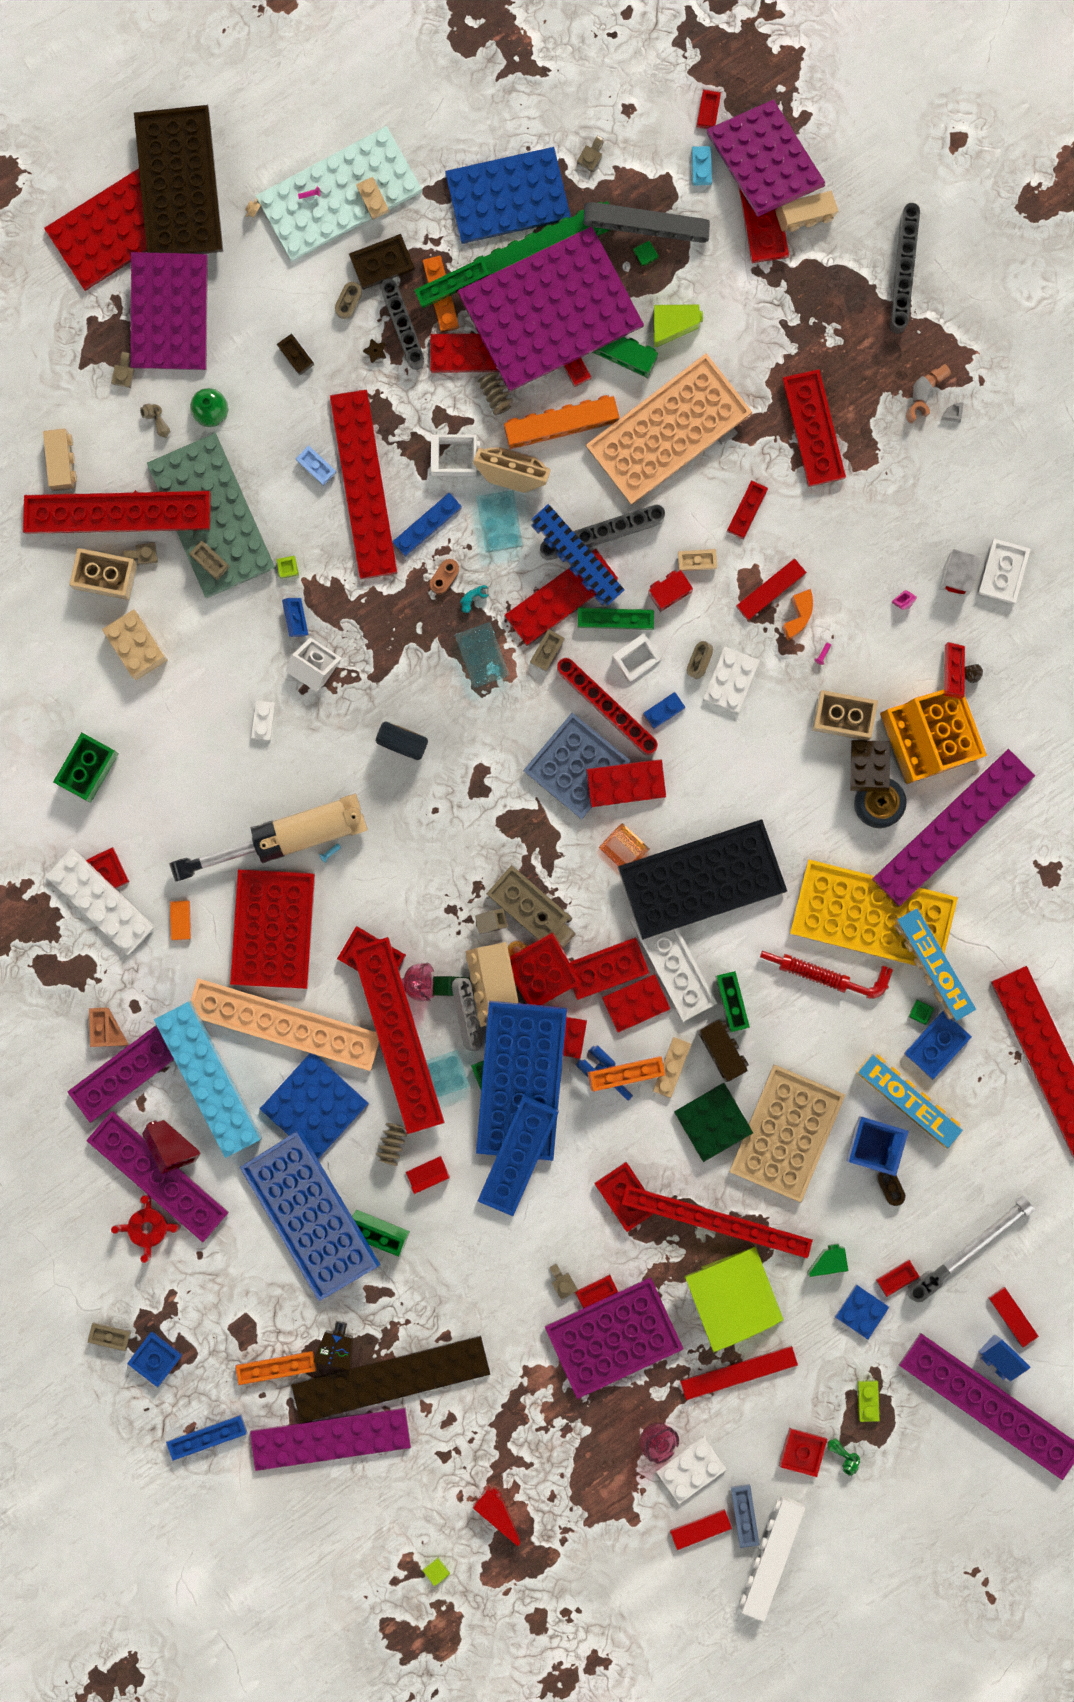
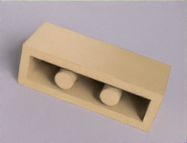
(807, 211)
(59, 459)

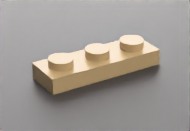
(672, 1065)

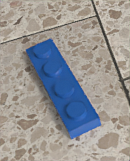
(427, 524)
(207, 1437)

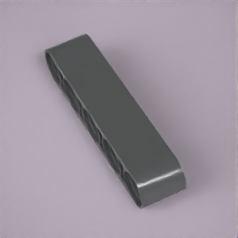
(402, 332)

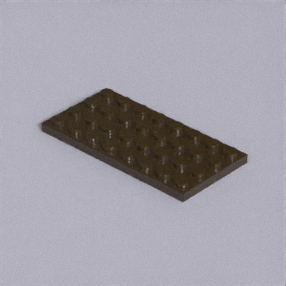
(178, 180)

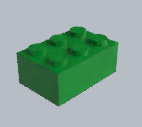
(86, 767)

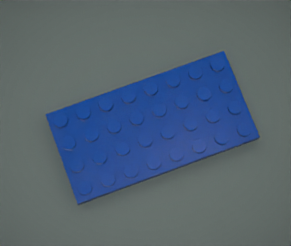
(519, 1059)
(309, 1215)

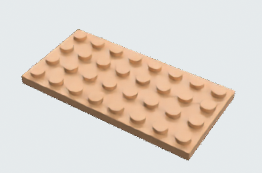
(669, 429)

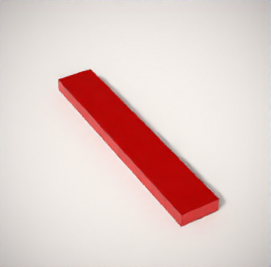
(739, 1372)

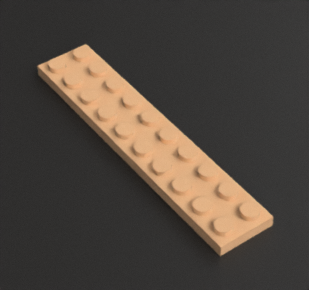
(285, 1024)

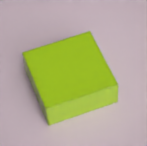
(287, 567)
(436, 1571)

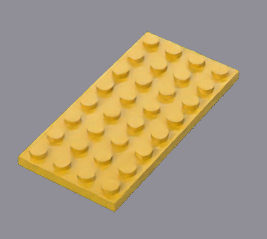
(857, 915)

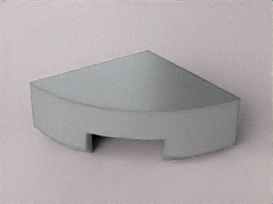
(953, 413)

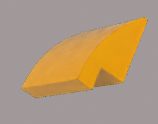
(932, 735)

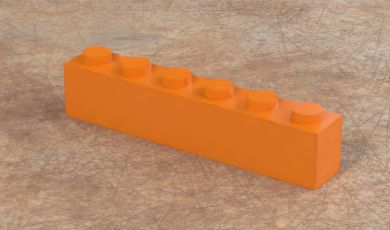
(561, 422)

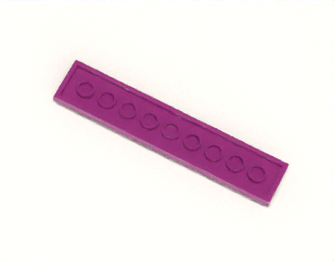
(953, 827)
(990, 1405)

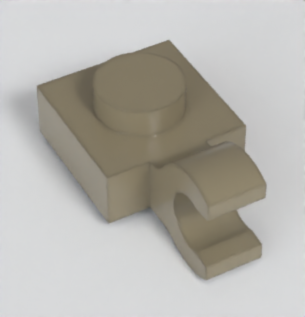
(590, 155)
(123, 374)
(144, 553)
(563, 1284)

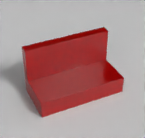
(427, 1174)

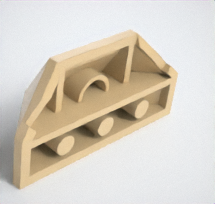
(511, 469)

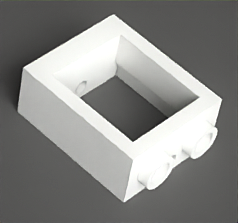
(436, 440)

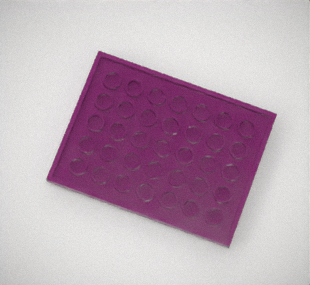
(550, 309)

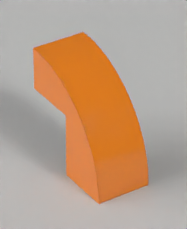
(803, 606)

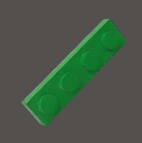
(451, 282)
(616, 618)

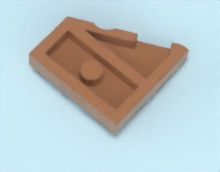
(104, 1029)

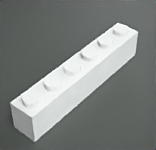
(772, 1558)

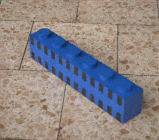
(577, 554)

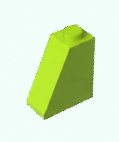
(675, 321)

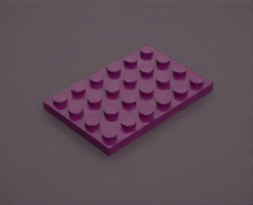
(765, 158)
(169, 311)
(613, 1337)

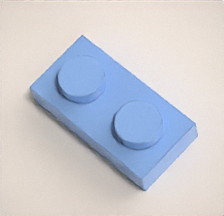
(315, 465)

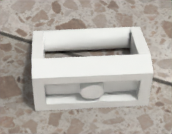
(631, 648)

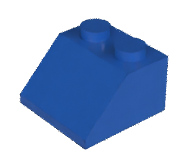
(1003, 1358)

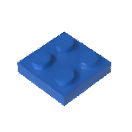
(861, 1311)
(154, 1359)

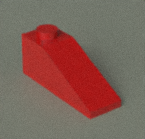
(494, 1510)

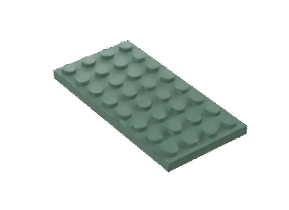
(232, 527)

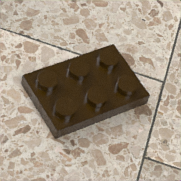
(381, 261)
(870, 766)

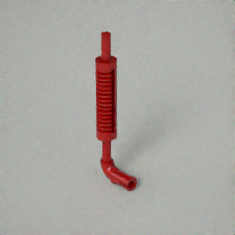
(828, 977)

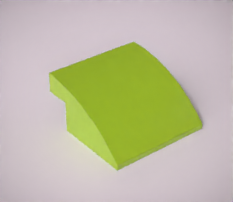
(734, 1298)

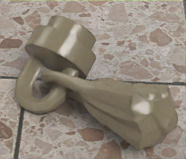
(148, 412)

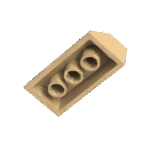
(491, 977)

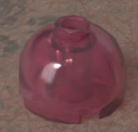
(419, 982)
(658, 1442)

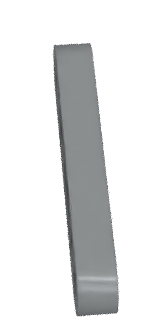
(469, 1013)

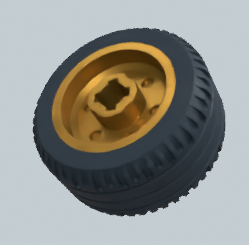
(401, 740)
(882, 816)

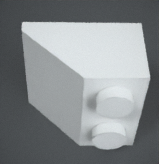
(313, 664)

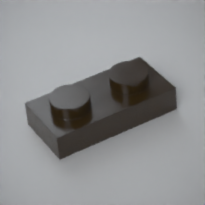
(295, 354)

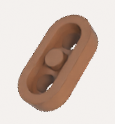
(445, 576)

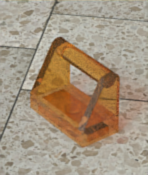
(629, 839)

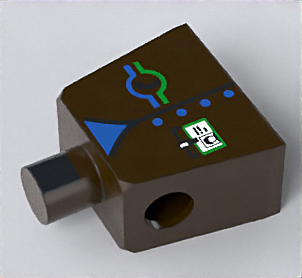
(336, 1348)

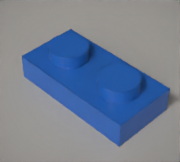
(295, 617)
(664, 710)

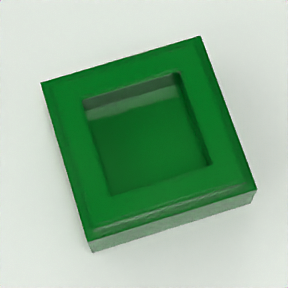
(645, 253)
(921, 1012)

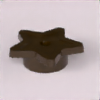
(375, 355)

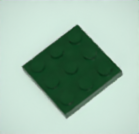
(713, 1122)

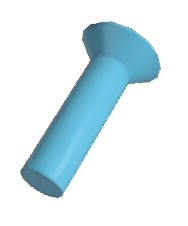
(331, 851)

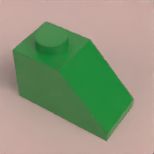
(829, 1261)

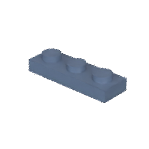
(745, 1516)

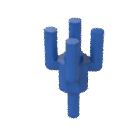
(605, 1062)

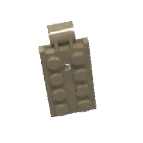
(525, 904)

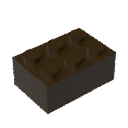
(723, 1050)

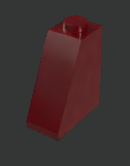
(169, 1146)

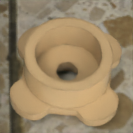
(252, 208)

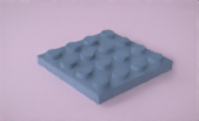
(564, 760)

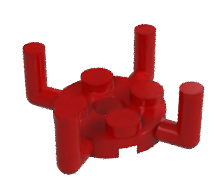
(136, 1232)

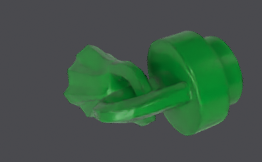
(849, 1466)

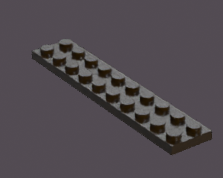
(390, 1379)

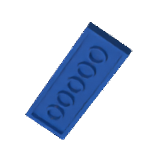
(518, 1155)

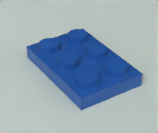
(937, 1045)

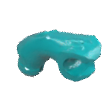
(467, 599)

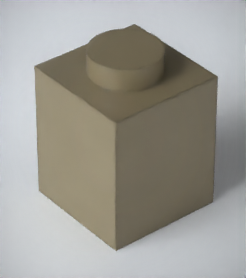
(491, 921)

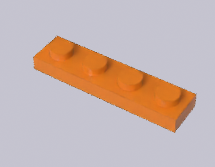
(444, 308)
(626, 1073)
(275, 1367)

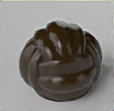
(973, 673)

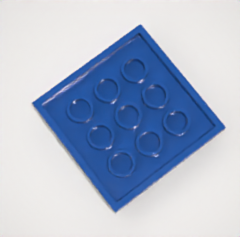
(315, 1103)

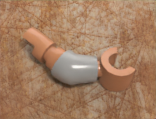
(921, 391)

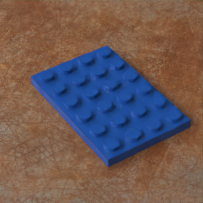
(507, 195)

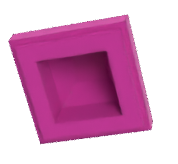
(904, 600)

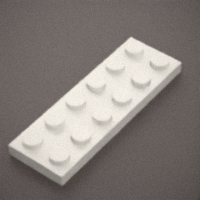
(100, 901)
(678, 972)

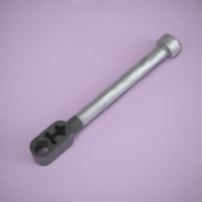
(1022, 1208)

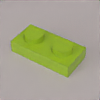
(868, 1401)

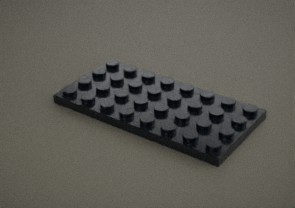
(702, 879)

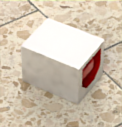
(959, 573)

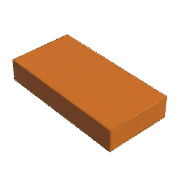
(180, 920)

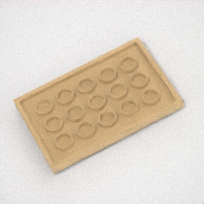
(788, 1134)

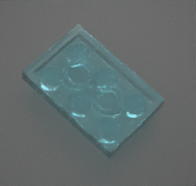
(499, 521)
(482, 655)
(448, 1073)

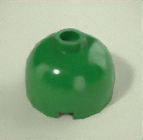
(209, 407)

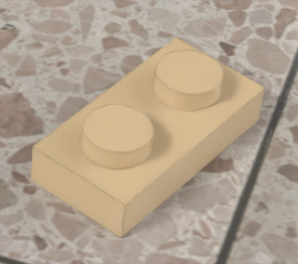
(372, 198)
(697, 560)

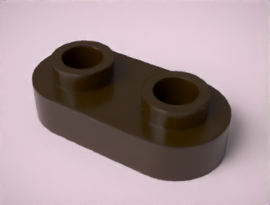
(890, 1187)

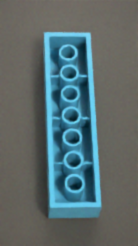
(208, 1079)

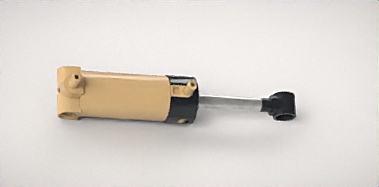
(286, 835)

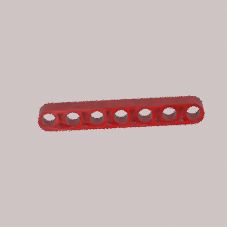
(602, 698)

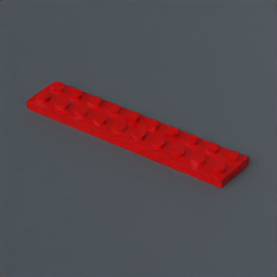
(363, 484)
(117, 512)
(398, 1035)
(1040, 1045)

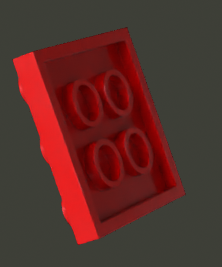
(543, 971)

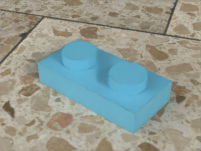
(701, 165)

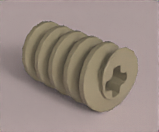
(495, 393)
(391, 1144)

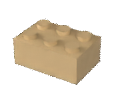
(103, 574)
(134, 644)
(845, 715)

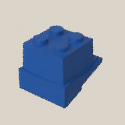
(877, 1146)

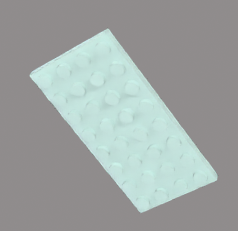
(317, 220)

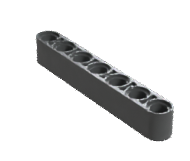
(646, 222)
(908, 260)
(613, 533)

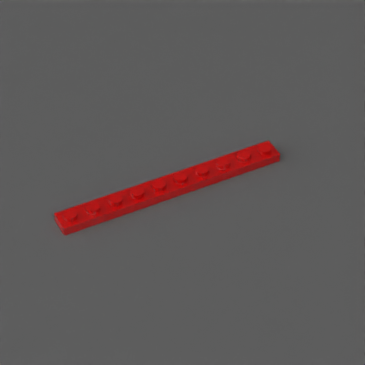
(716, 1221)

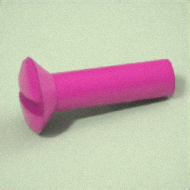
(316, 191)
(819, 660)

